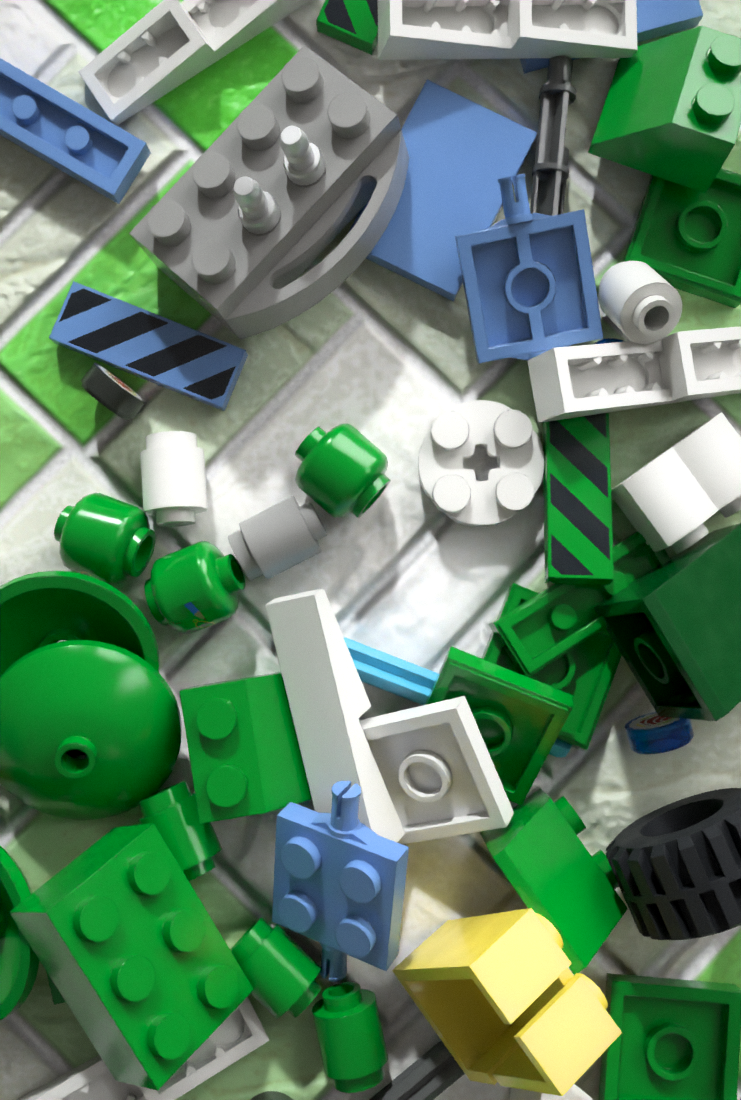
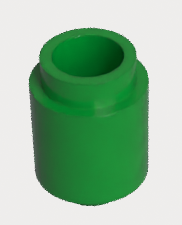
(177, 820)
(277, 969)
(350, 1037)

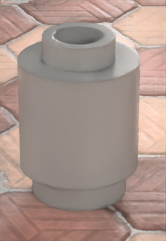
(277, 538)

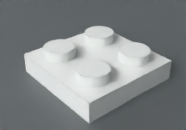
(437, 771)

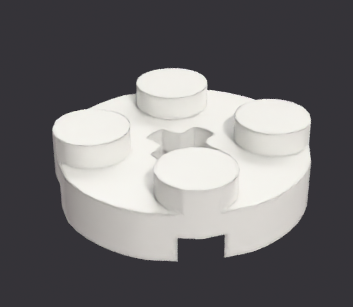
(505, 436)

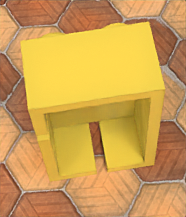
(508, 1001)

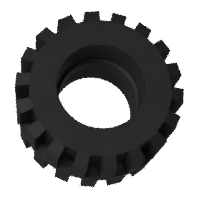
(683, 866)

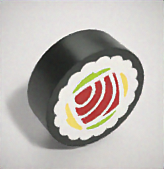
(112, 392)

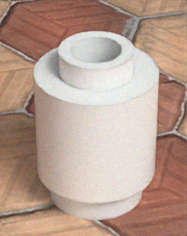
(639, 301)
(173, 478)

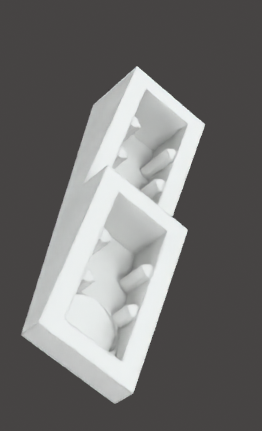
(506, 29)
(172, 47)
(635, 375)
(326, 706)
(227, 1044)

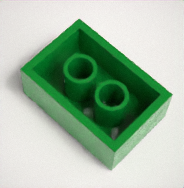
(134, 954)

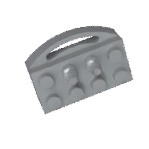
(277, 197)

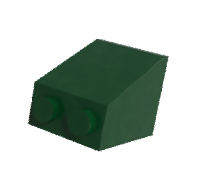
(685, 628)

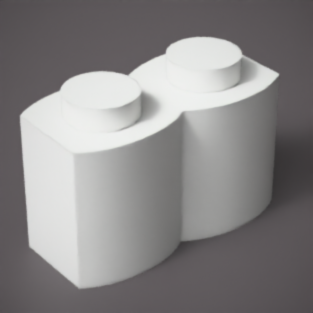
(685, 487)

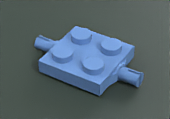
(528, 280)
(339, 883)

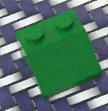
(674, 108)
(242, 748)
(558, 874)

